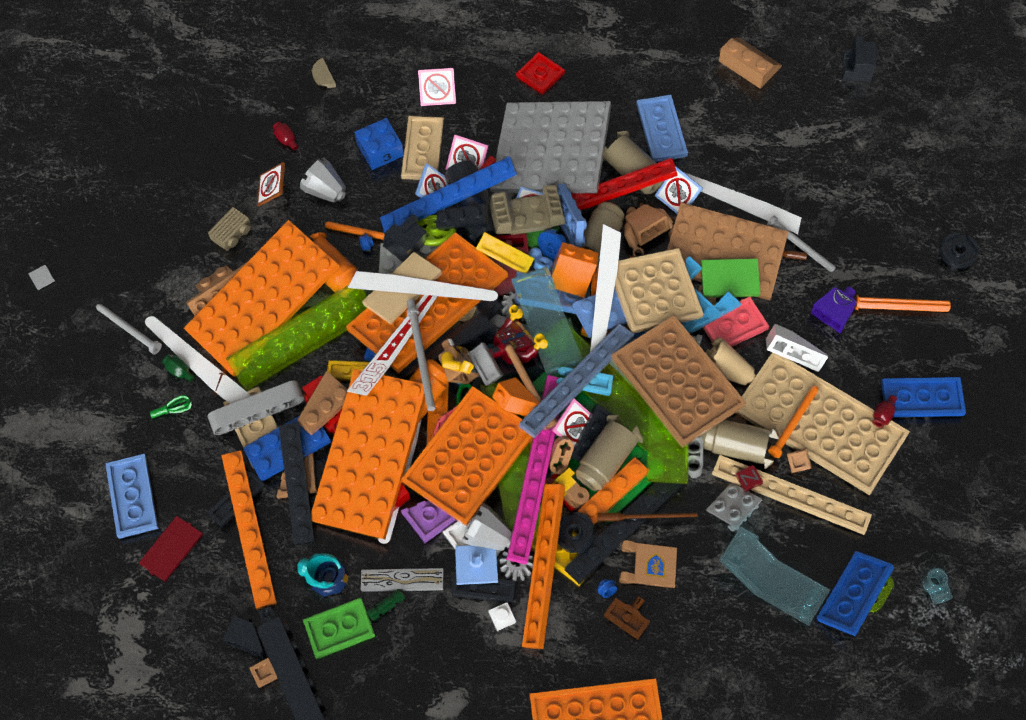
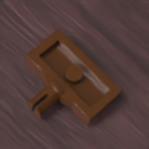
(628, 617)

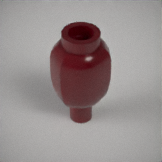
(285, 135)
(884, 412)

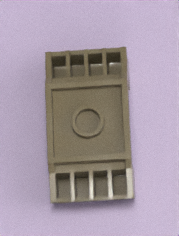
(526, 213)

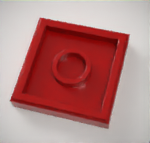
(540, 73)

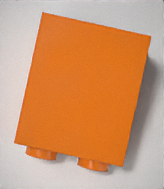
(573, 269)

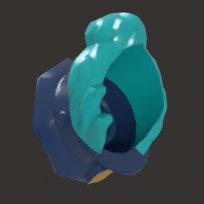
(323, 573)

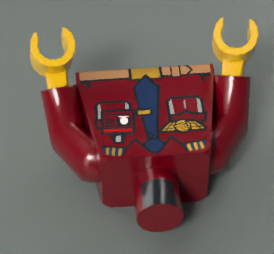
(517, 336)

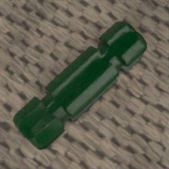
(385, 605)

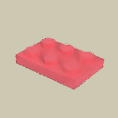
(738, 324)

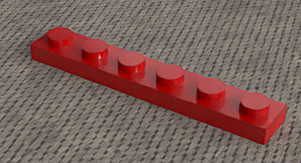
(627, 184)

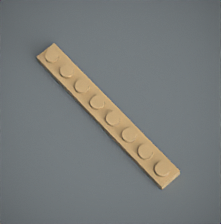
(798, 497)

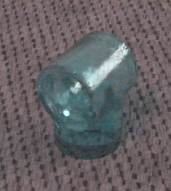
(938, 593)

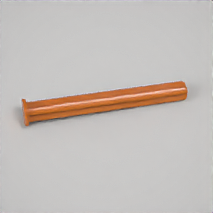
(902, 304)

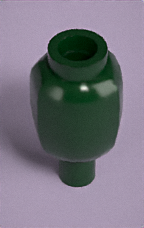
(177, 367)

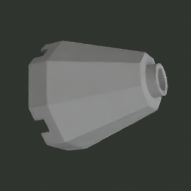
(323, 182)
(488, 530)

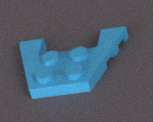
(711, 313)

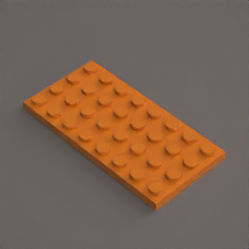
(460, 266)
(262, 294)
(369, 457)

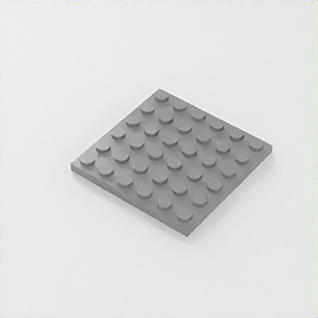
(554, 145)

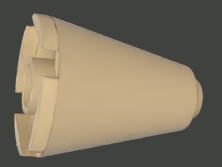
(730, 363)

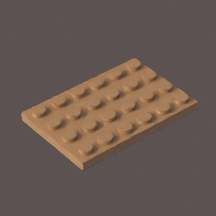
(719, 236)
(678, 381)

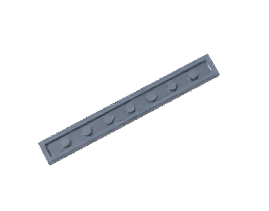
(575, 381)

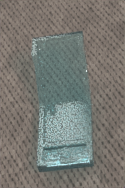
(545, 316)
(773, 579)

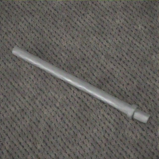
(412, 312)

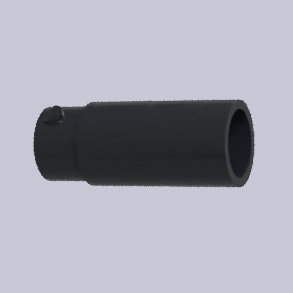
(457, 172)

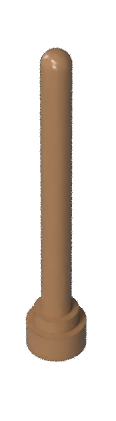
(525, 378)

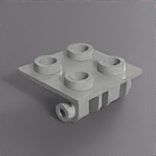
(734, 506)

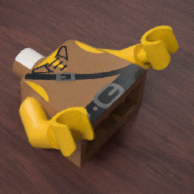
(457, 363)

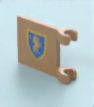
(653, 565)

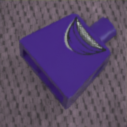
(835, 308)

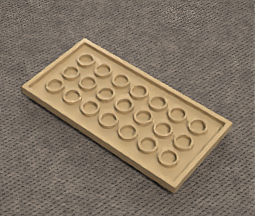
(832, 429)

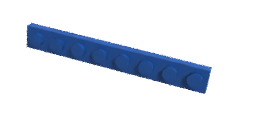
(452, 193)

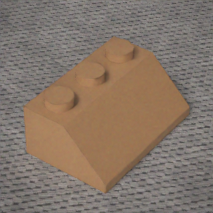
(748, 61)

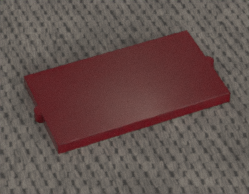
(170, 548)

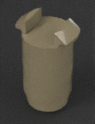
(628, 157)
(607, 214)
(740, 441)
(607, 453)

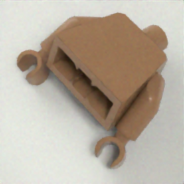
(644, 225)

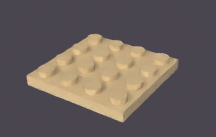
(656, 289)

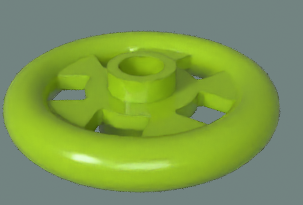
(434, 235)

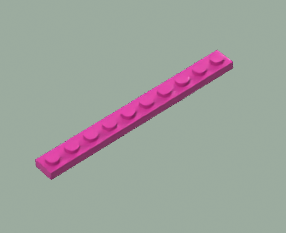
(532, 489)

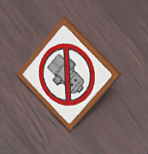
(271, 184)

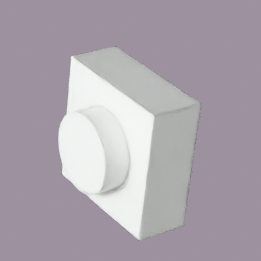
(502, 616)

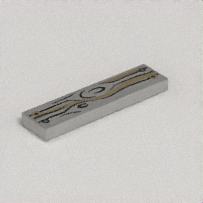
(402, 580)

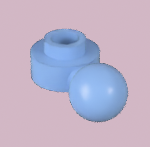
(539, 261)

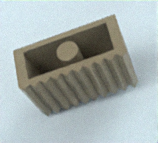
(230, 229)

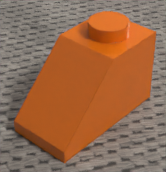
(514, 397)

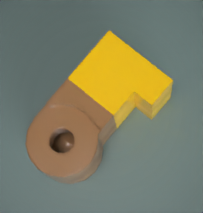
(573, 494)

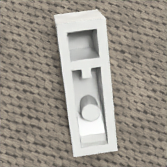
(795, 348)

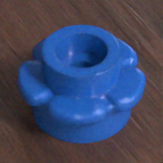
(366, 242)
(607, 588)

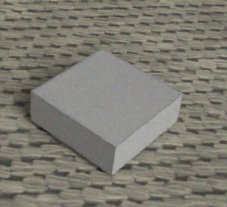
(41, 277)

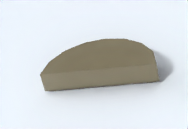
(322, 74)

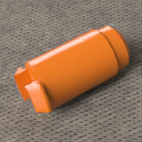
(346, 271)
(437, 379)

